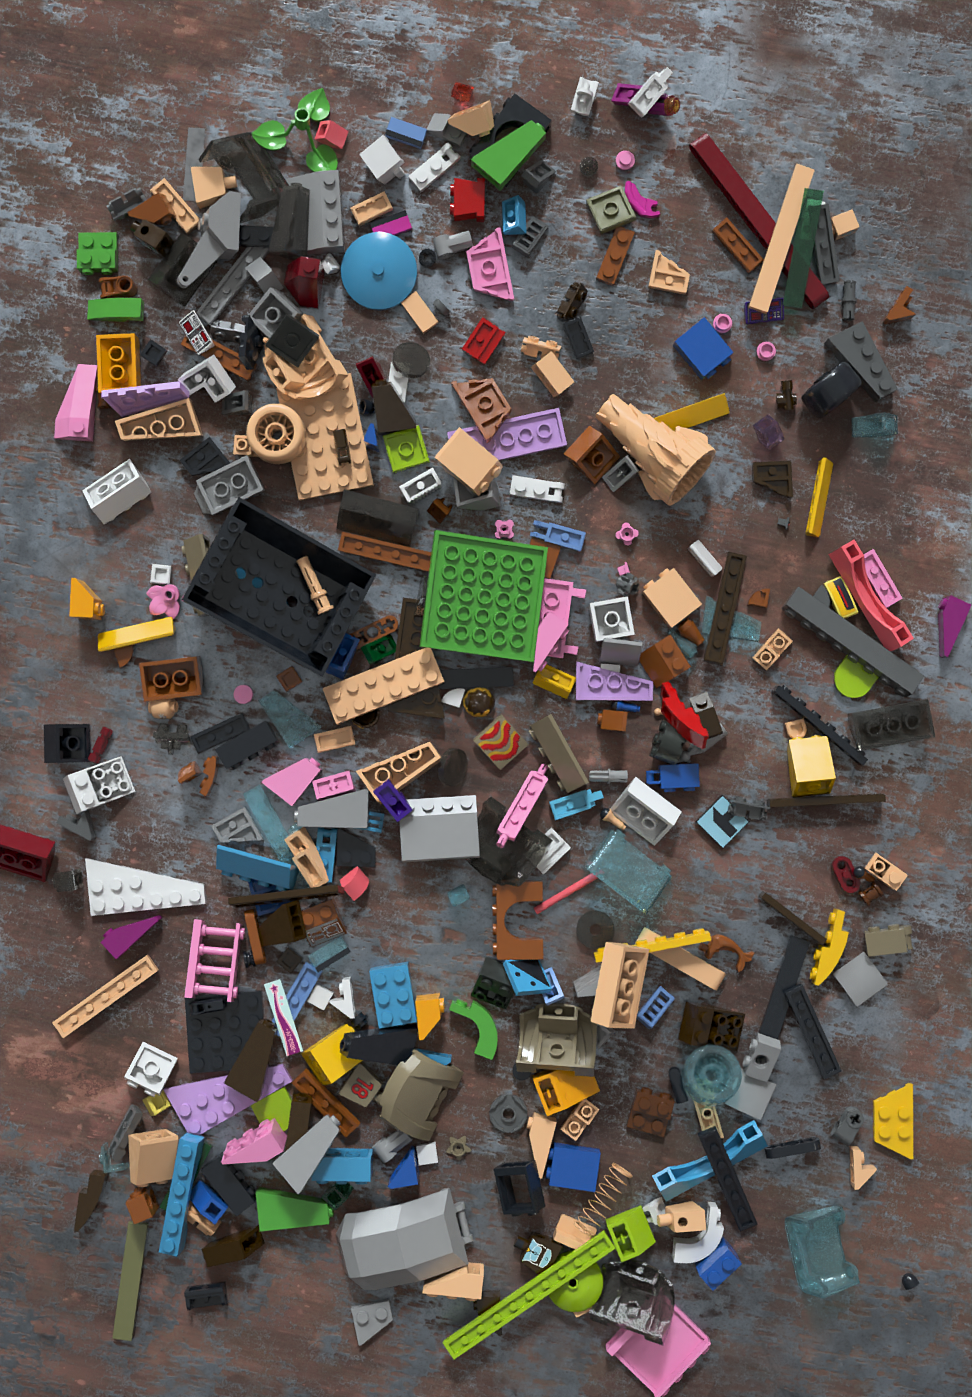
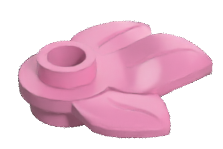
(162, 603)

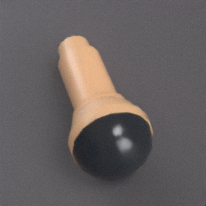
(607, 815)

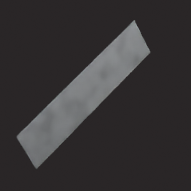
(195, 148)

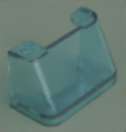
(628, 871)
(819, 1252)

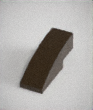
(90, 1197)

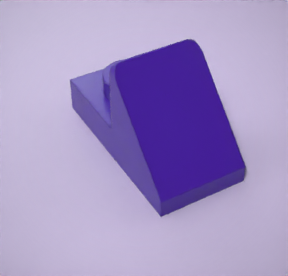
(393, 800)

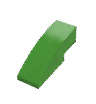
(116, 309)

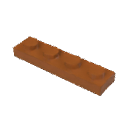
(226, 357)
(326, 1101)

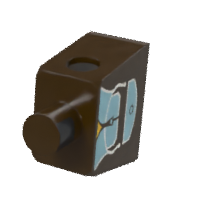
(152, 237)
(538, 1251)

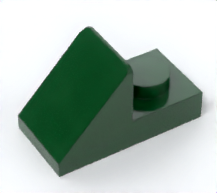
(379, 649)

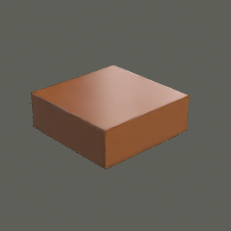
(289, 678)

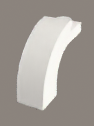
(699, 1247)

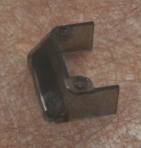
(254, 169)

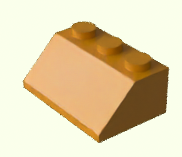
(118, 361)

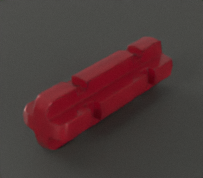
(100, 745)

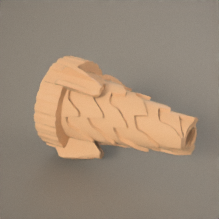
(668, 458)

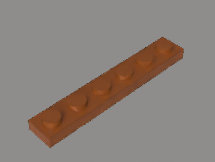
(384, 551)

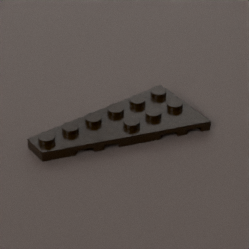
(427, 702)

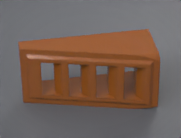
(189, 772)

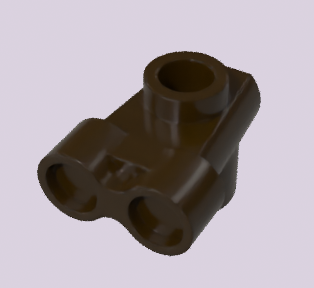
(786, 399)

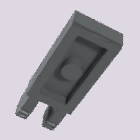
(128, 1125)

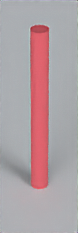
(565, 893)

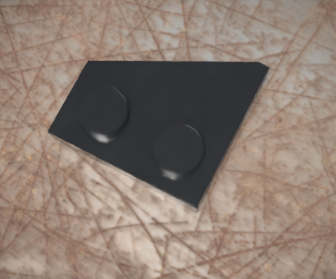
(250, 343)
(204, 458)

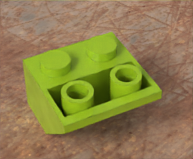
(630, 1233)

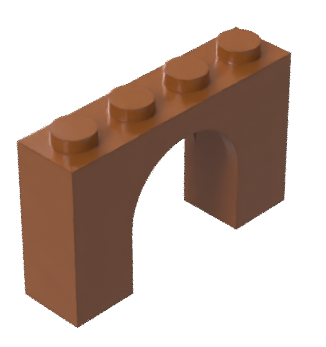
(509, 946)

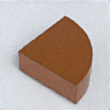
(759, 598)
(124, 655)

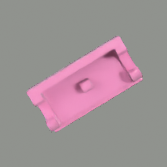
(333, 786)

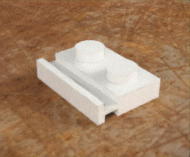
(554, 853)

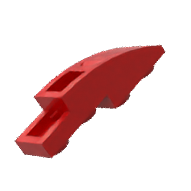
(682, 719)

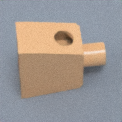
(210, 184)
(683, 1217)

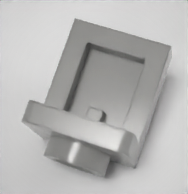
(603, 1035)

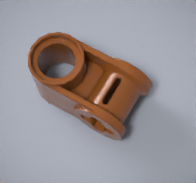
(113, 287)

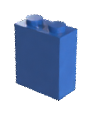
(703, 349)
(573, 1167)
(718, 1264)

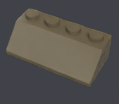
(195, 550)
(559, 754)

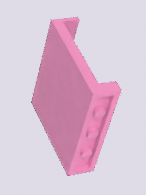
(658, 1364)

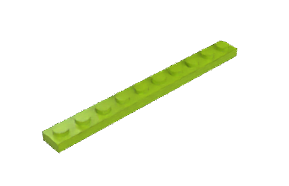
(528, 1294)

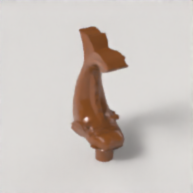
(721, 942)

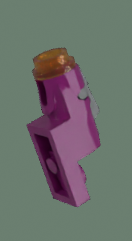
(664, 106)

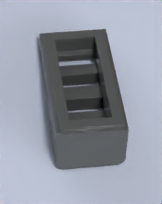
(523, 249)

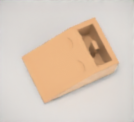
(460, 1282)

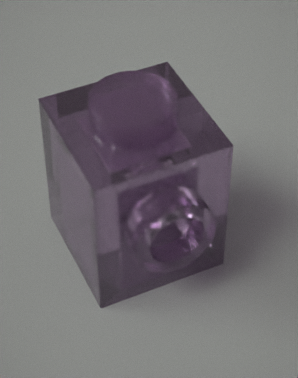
(768, 432)

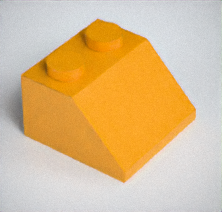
(84, 602)
(428, 1012)

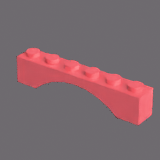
(851, 566)

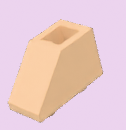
(885, 872)

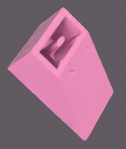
(256, 1144)

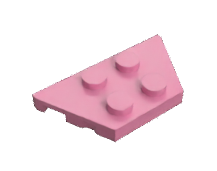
(490, 267)

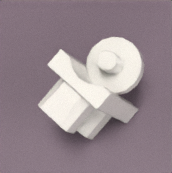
(584, 97)

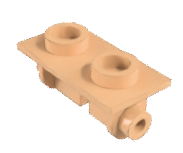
(533, 345)
(204, 1225)

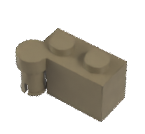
(888, 940)

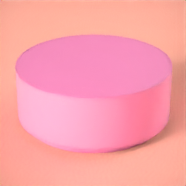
(243, 694)

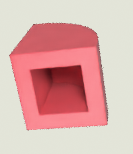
(331, 134)
(355, 883)

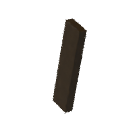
(792, 918)

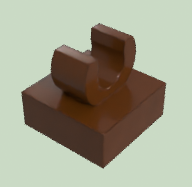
(439, 510)

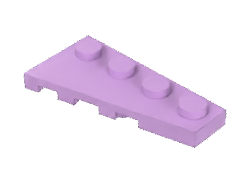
(141, 398)
(603, 684)

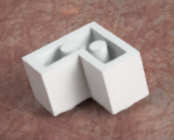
(210, 376)

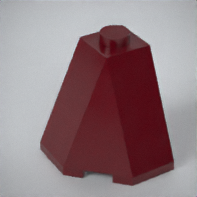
(305, 281)

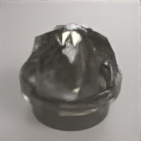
(588, 166)

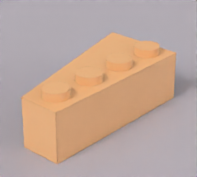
(164, 422)
(401, 768)

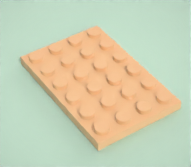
(317, 466)

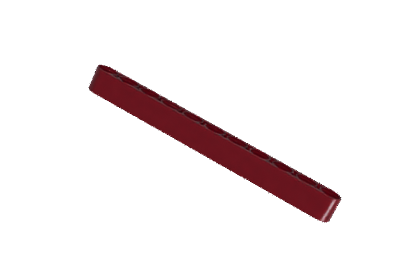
(749, 208)

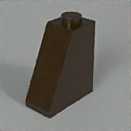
(390, 408)
(283, 925)
(233, 1247)

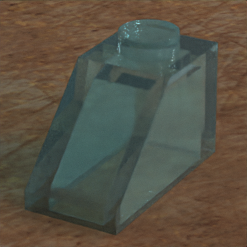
(875, 425)

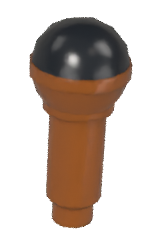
(861, 873)

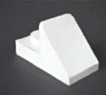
(346, 1003)

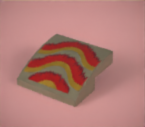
(500, 742)

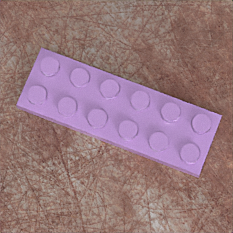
(523, 435)

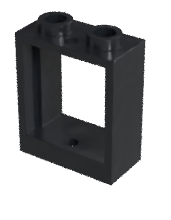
(506, 1191)

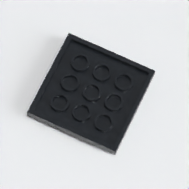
(220, 1036)

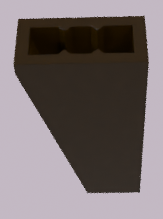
(252, 1064)
(298, 1118)

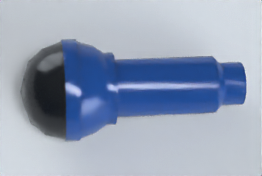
(618, 705)

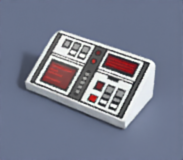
(196, 333)

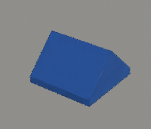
(406, 1172)

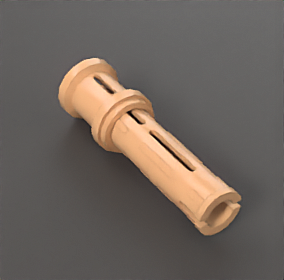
(318, 594)

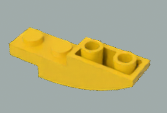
(829, 955)

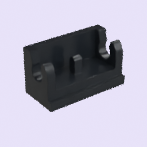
(206, 1295)

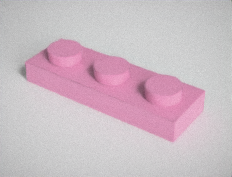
(880, 579)

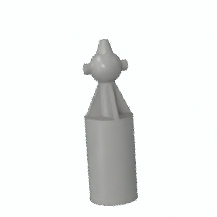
(692, 750)

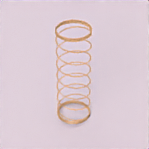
(578, 1225)

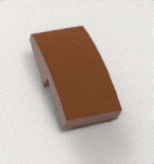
(211, 769)

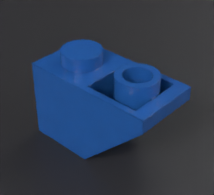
(208, 1202)

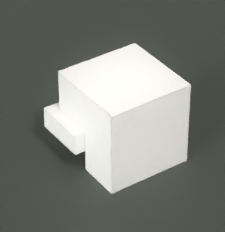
(383, 160)

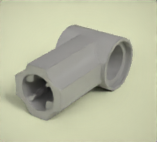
(448, 245)
(388, 1147)

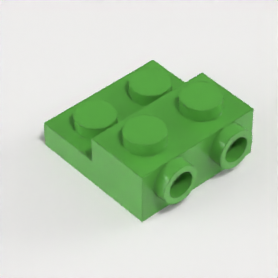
(97, 253)

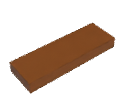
(737, 245)

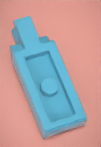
(574, 803)

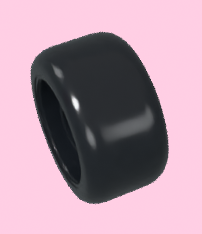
(831, 390)

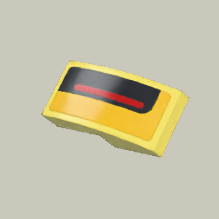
(841, 597)

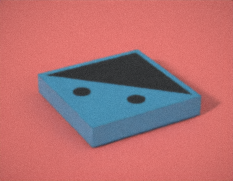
(527, 977)

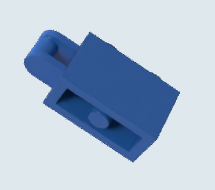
(675, 776)

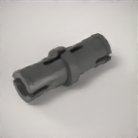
(849, 300)

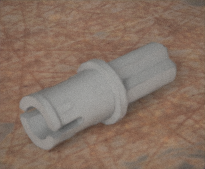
(608, 776)

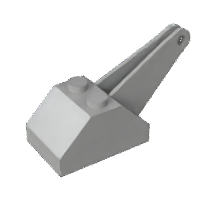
(218, 237)

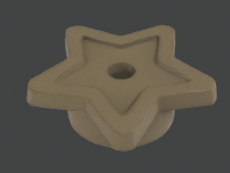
(458, 1142)

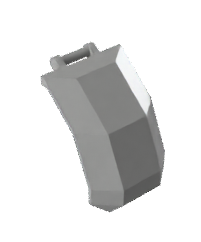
(404, 1241)

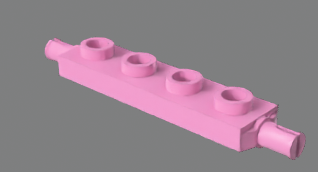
(522, 806)

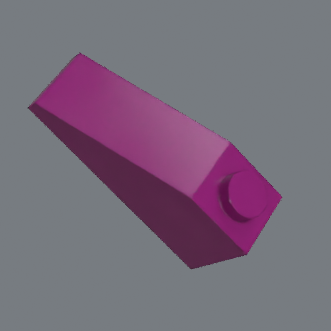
(950, 621)
(123, 937)

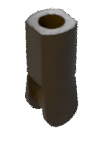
(341, 444)

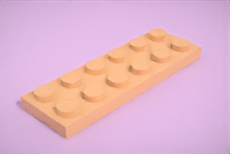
(383, 685)

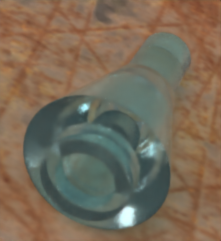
(686, 647)

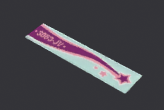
(283, 1017)

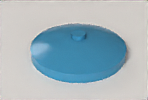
(379, 271)

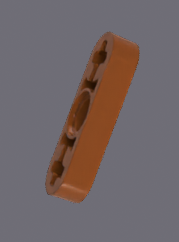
(383, 622)
(252, 927)

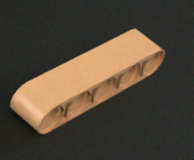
(686, 962)

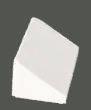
(705, 559)

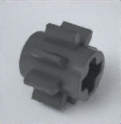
(627, 585)

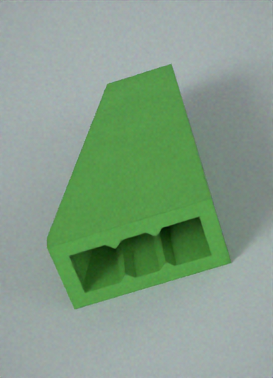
(509, 154)
(290, 1210)

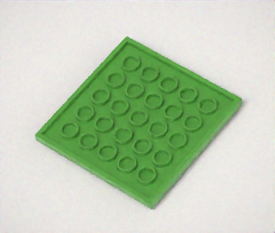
(483, 596)

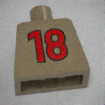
(362, 1086)

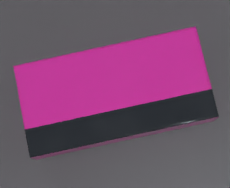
(393, 224)

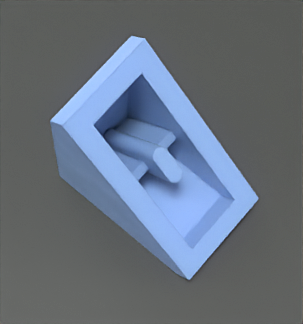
(556, 993)

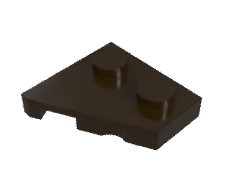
(774, 476)

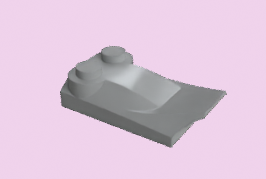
(223, 487)

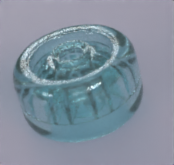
(723, 1066)

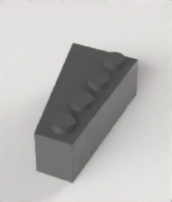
(860, 352)

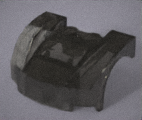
(517, 858)
(635, 1299)

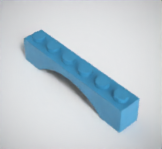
(184, 1172)
(680, 1178)

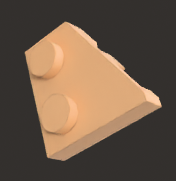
(667, 275)

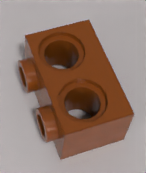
(142, 1204)

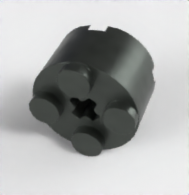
(667, 744)

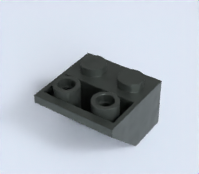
(493, 984)

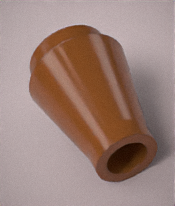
(690, 632)

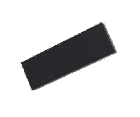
(220, 733)

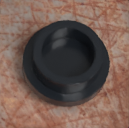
(359, 1021)

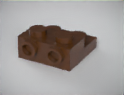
(650, 1111)

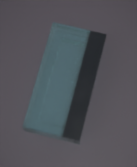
(329, 954)

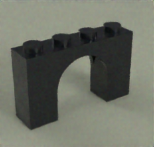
(514, 114)

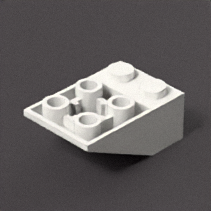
(98, 785)

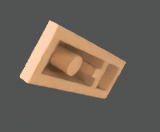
(541, 1133)

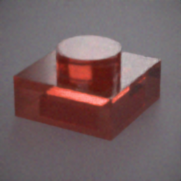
(462, 92)

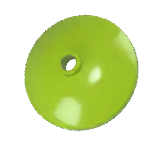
(584, 1294)

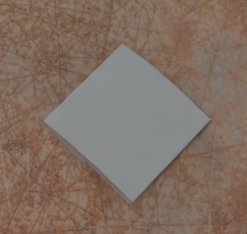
(620, 652)
(860, 979)
(752, 1096)

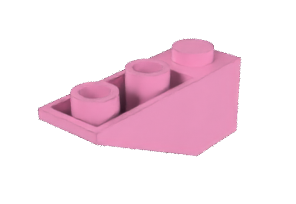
(548, 634)

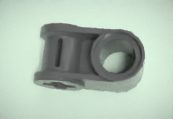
(847, 1128)

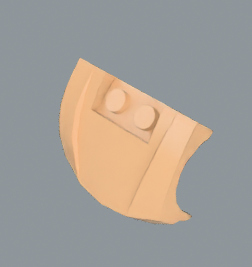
(315, 374)

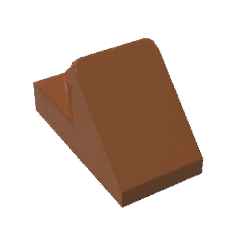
(899, 311)

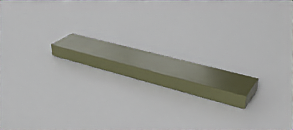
(130, 1281)

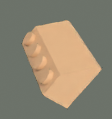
(619, 985)

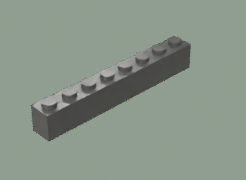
(852, 642)

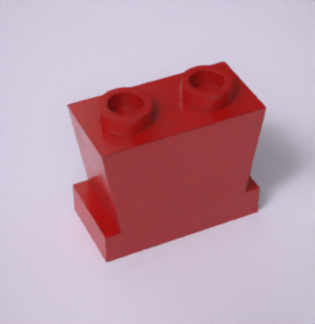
(468, 199)

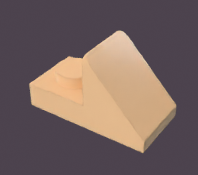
(859, 1173)

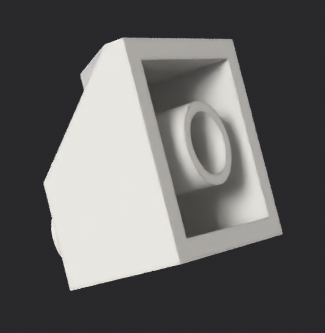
(611, 619)

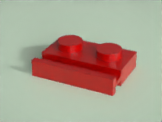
(483, 341)

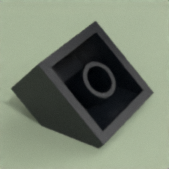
(66, 743)

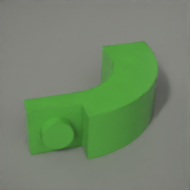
(487, 1027)

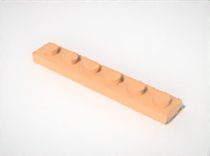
(105, 996)

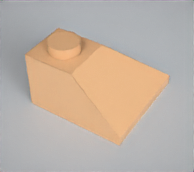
(474, 119)

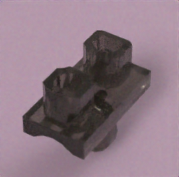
(171, 740)

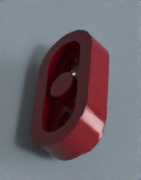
(845, 874)

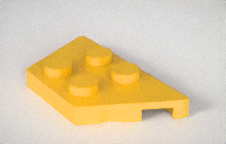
(895, 1120)

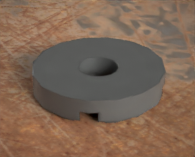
(512, 1124)

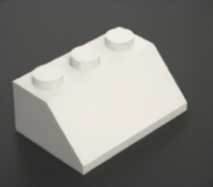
(116, 491)
(645, 811)

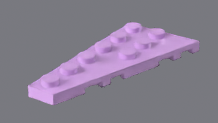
(211, 1101)

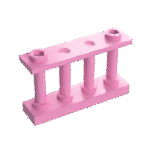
(198, 949)

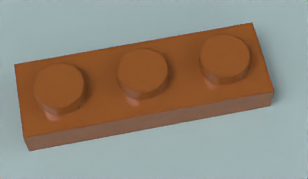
(615, 255)

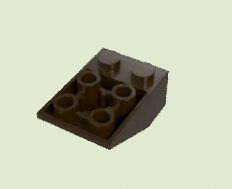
(711, 1026)

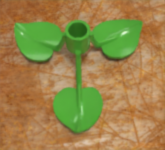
(314, 106)

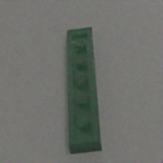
(803, 248)

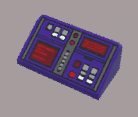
(775, 312)

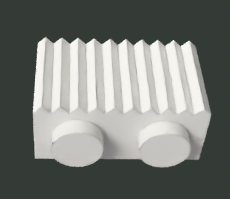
(420, 486)

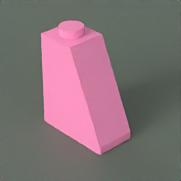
(293, 780)

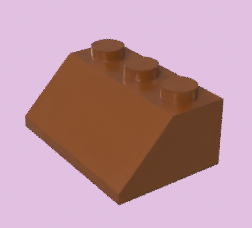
(171, 678)

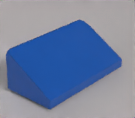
(371, 439)

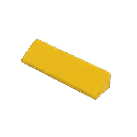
(696, 413)
(819, 498)
(136, 634)

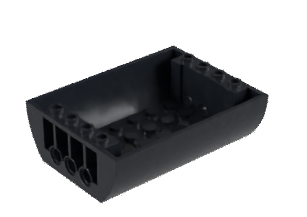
(269, 551)

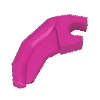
(640, 204)

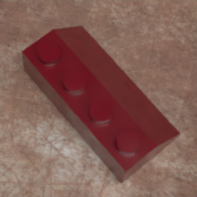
(25, 853)

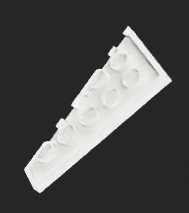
(129, 889)

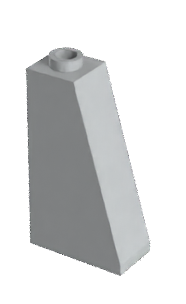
(340, 811)
(306, 1154)

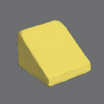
(157, 1103)

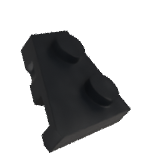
(354, 851)

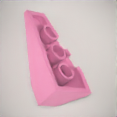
(77, 411)

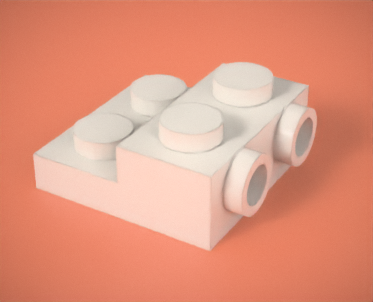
(150, 1069)

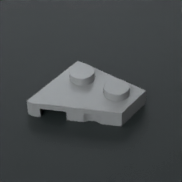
(237, 828)
(371, 1318)

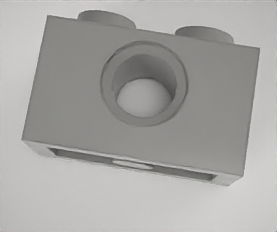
(761, 1067)

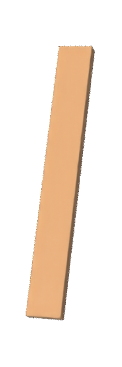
(780, 239)

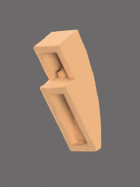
(307, 857)

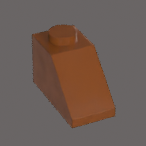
(155, 210)
(612, 720)

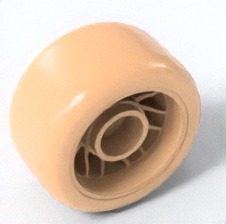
(270, 420)

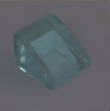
(458, 895)

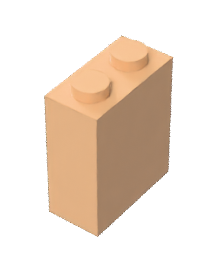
(671, 597)

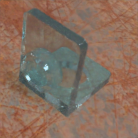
(104, 1159)

